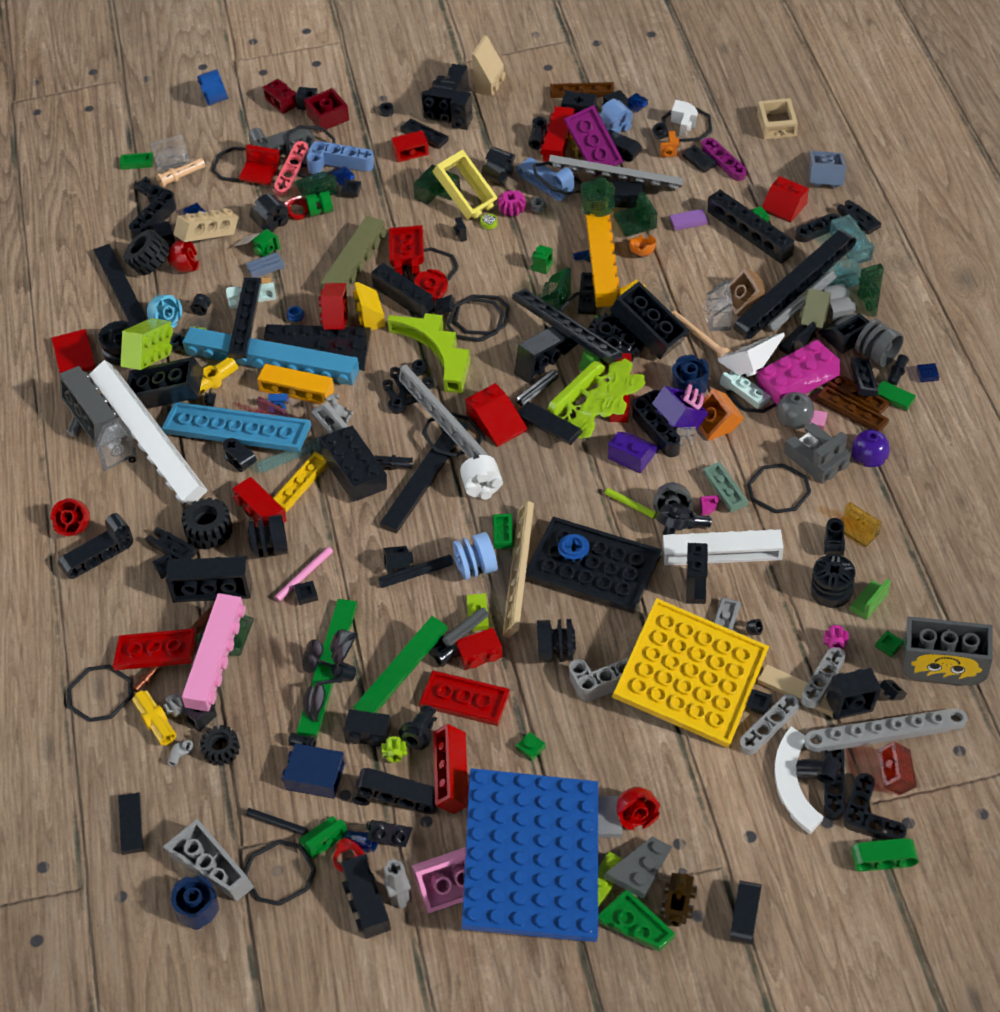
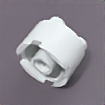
(481, 477)

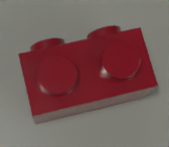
(280, 96)

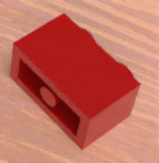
(410, 146)
(479, 649)

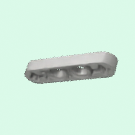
(820, 676)
(766, 722)

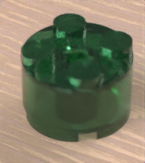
(597, 197)

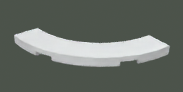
(788, 785)

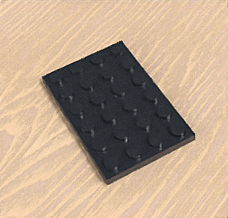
(610, 574)

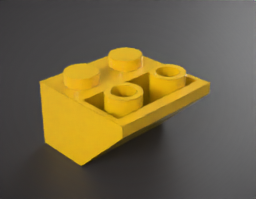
(368, 306)

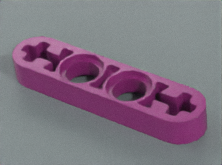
(736, 171)

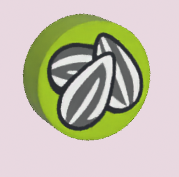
(488, 221)

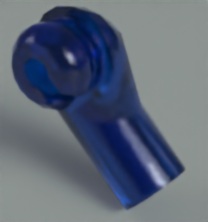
(582, 255)

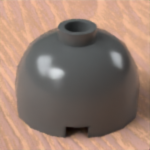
(795, 410)
(672, 493)

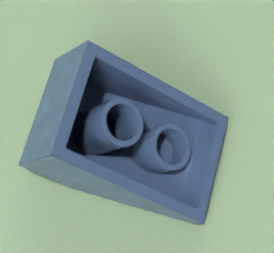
(826, 168)

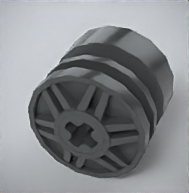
(879, 342)

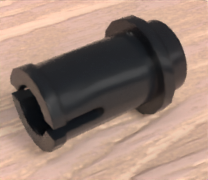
(300, 739)

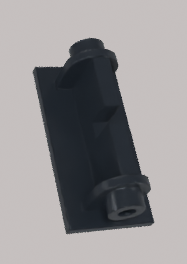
(388, 833)

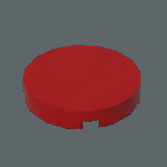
(432, 282)

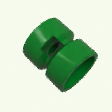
(325, 203)

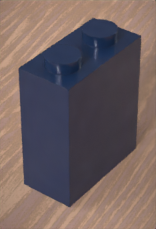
(313, 770)

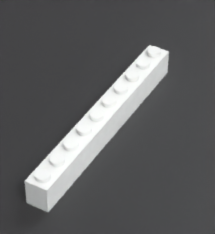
(148, 434)

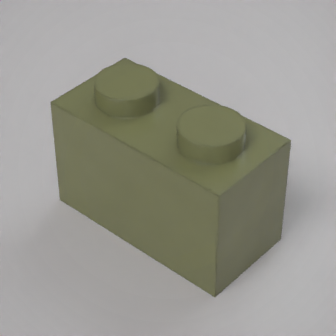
(815, 307)

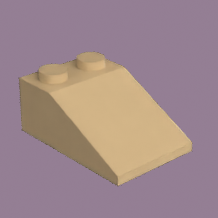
(487, 68)

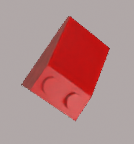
(495, 415)

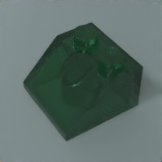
(557, 289)

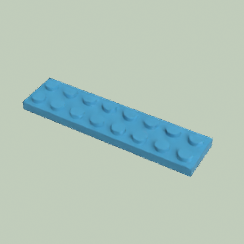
(245, 426)

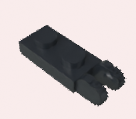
(864, 219)
(171, 544)

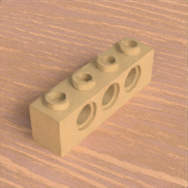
(205, 225)

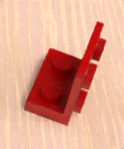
(260, 165)

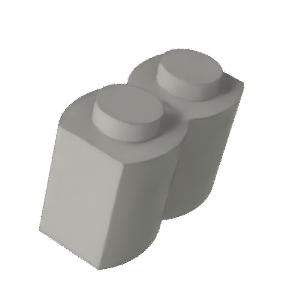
(840, 302)

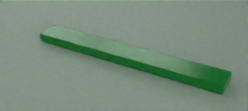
(341, 619)

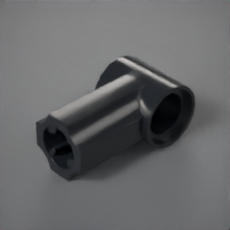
(537, 132)
(823, 770)

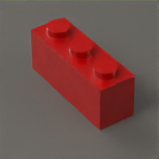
(256, 501)

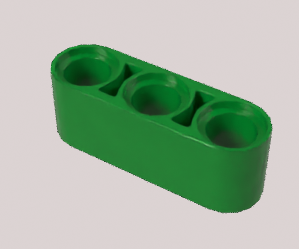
(884, 854)

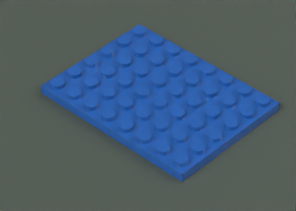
(531, 856)

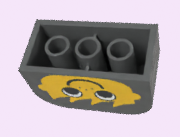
(947, 651)

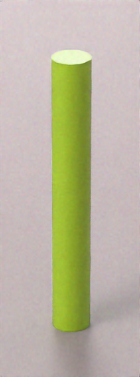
(631, 503)

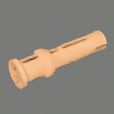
(173, 175)

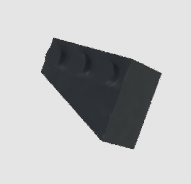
(365, 897)

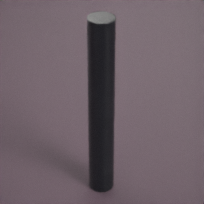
(276, 821)

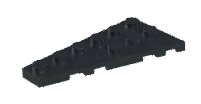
(347, 341)

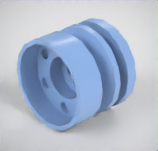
(473, 556)

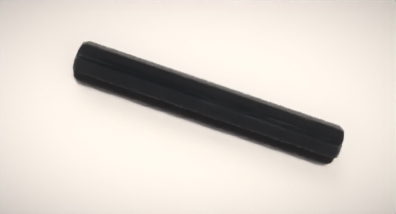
(415, 571)

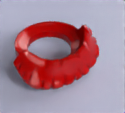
(299, 200)
(344, 845)

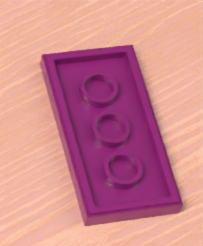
(593, 138)

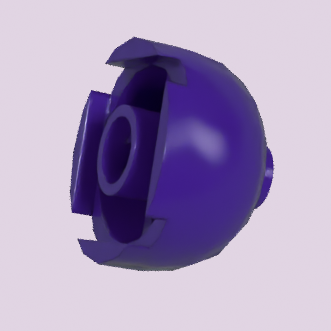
(870, 448)

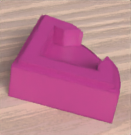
(708, 504)

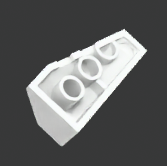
(751, 357)

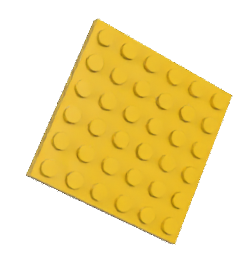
(691, 672)

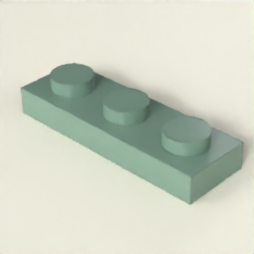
(725, 487)

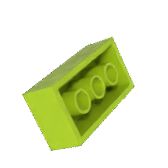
(146, 343)

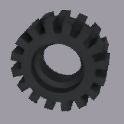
(219, 755)

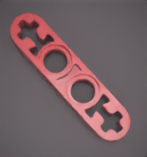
(293, 169)

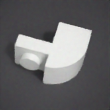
(685, 115)

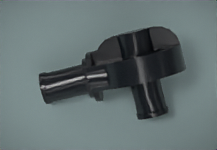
(679, 517)

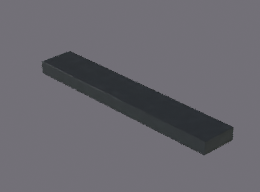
(245, 317)

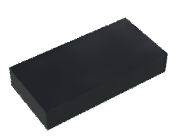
(699, 159)

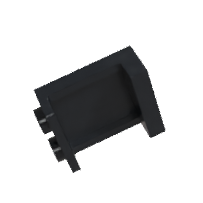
(696, 573)

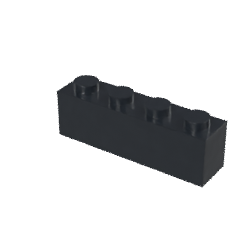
(402, 290)

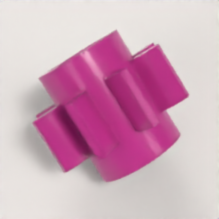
(836, 637)

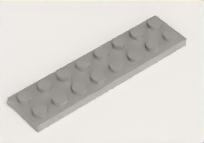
(622, 173)

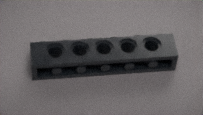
(750, 226)

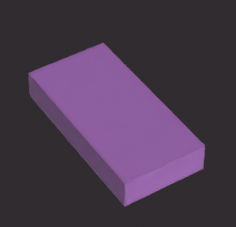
(688, 219)

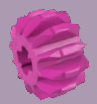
(511, 203)

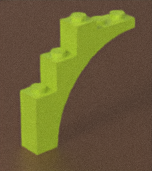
(443, 343)

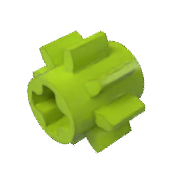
(394, 749)

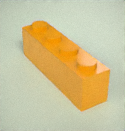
(295, 383)

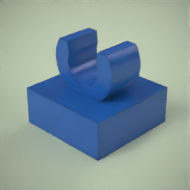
(279, 399)

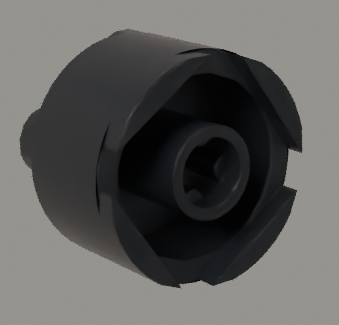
(498, 165)
(269, 212)

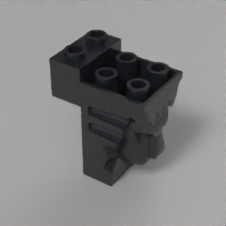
(449, 98)

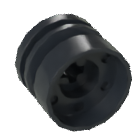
(268, 536)
(832, 580)
(555, 640)

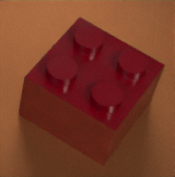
(327, 109)

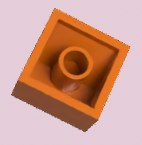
(721, 416)

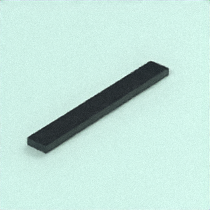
(119, 284)
(567, 326)
(419, 483)

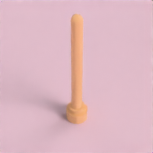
(704, 338)

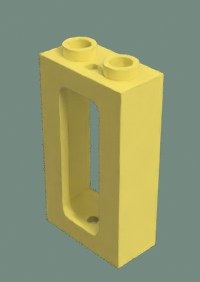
(474, 179)

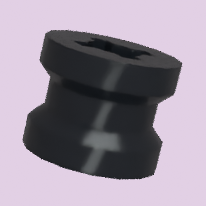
(200, 304)

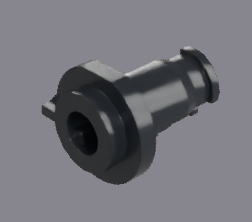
(417, 733)

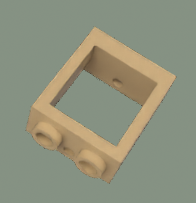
(770, 129)

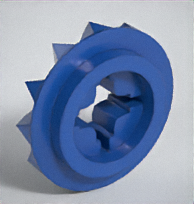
(566, 544)

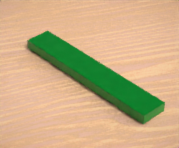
(401, 666)

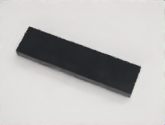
(549, 423)

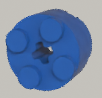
(212, 87)

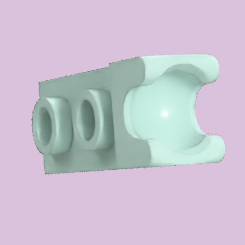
(267, 293)
(744, 389)

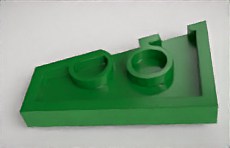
(636, 921)

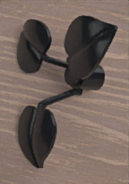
(339, 646)

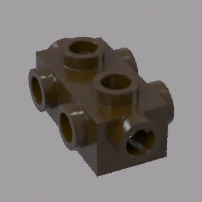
(679, 891)

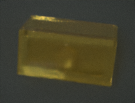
(860, 525)

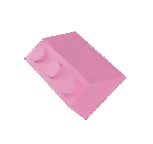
(441, 880)

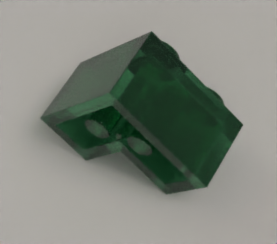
(428, 186)

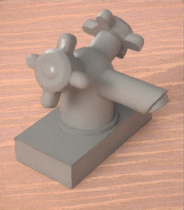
(332, 415)

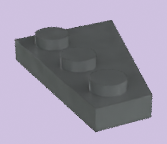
(640, 867)

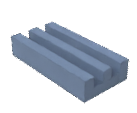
(265, 265)

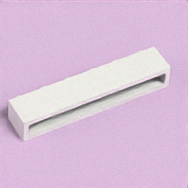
(726, 546)

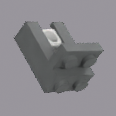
(819, 452)

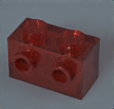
(897, 768)

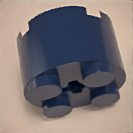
(690, 371)
(194, 902)

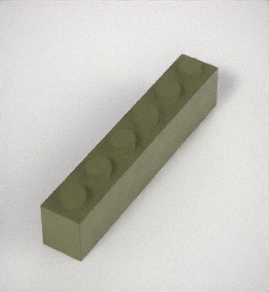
(356, 252)

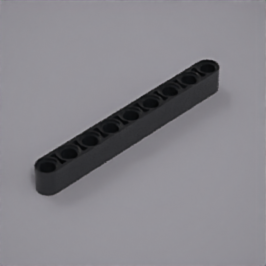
(794, 284)

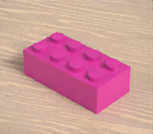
(799, 371)

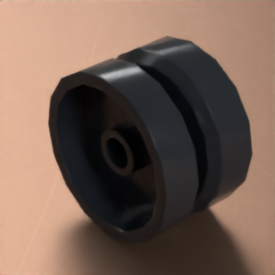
(111, 341)

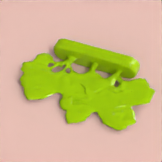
(603, 400)

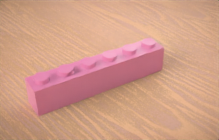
(213, 652)

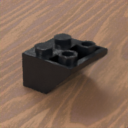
(844, 332)

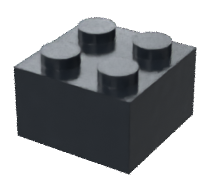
(853, 693)

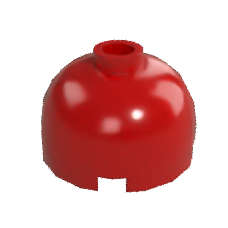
(183, 257)
(70, 517)
(637, 807)

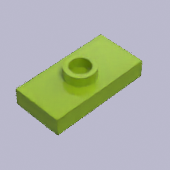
(476, 602)

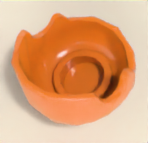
(642, 246)

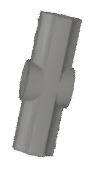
(396, 883)

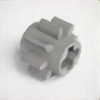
(174, 705)

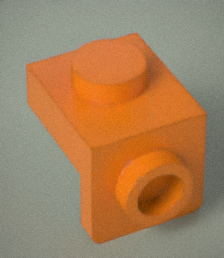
(669, 148)

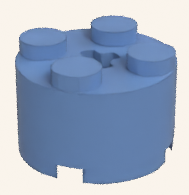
(616, 116)

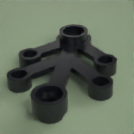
(398, 403)

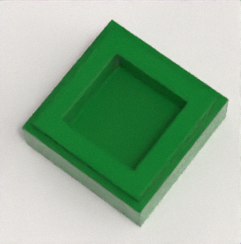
(889, 644)

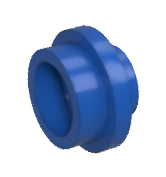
(295, 314)

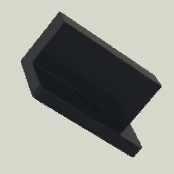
(798, 338)

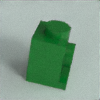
(265, 243)
(542, 259)

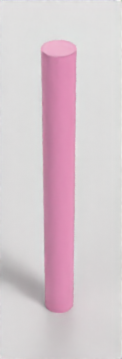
(303, 574)

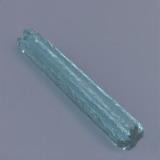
(287, 456)

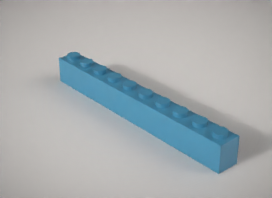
(260, 352)

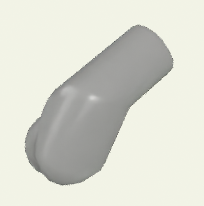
(179, 750)

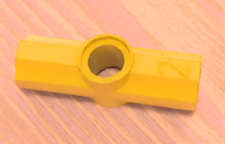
(214, 375)
(154, 718)

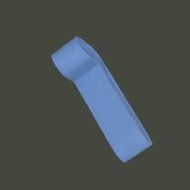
(338, 155)
(562, 179)

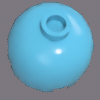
(165, 308)

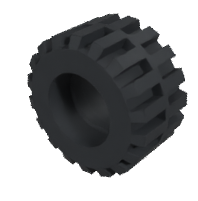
(146, 252)
(207, 511)

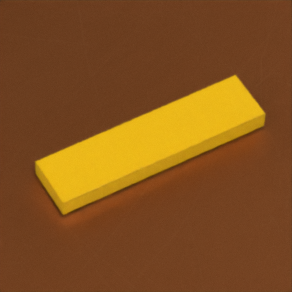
(300, 481)

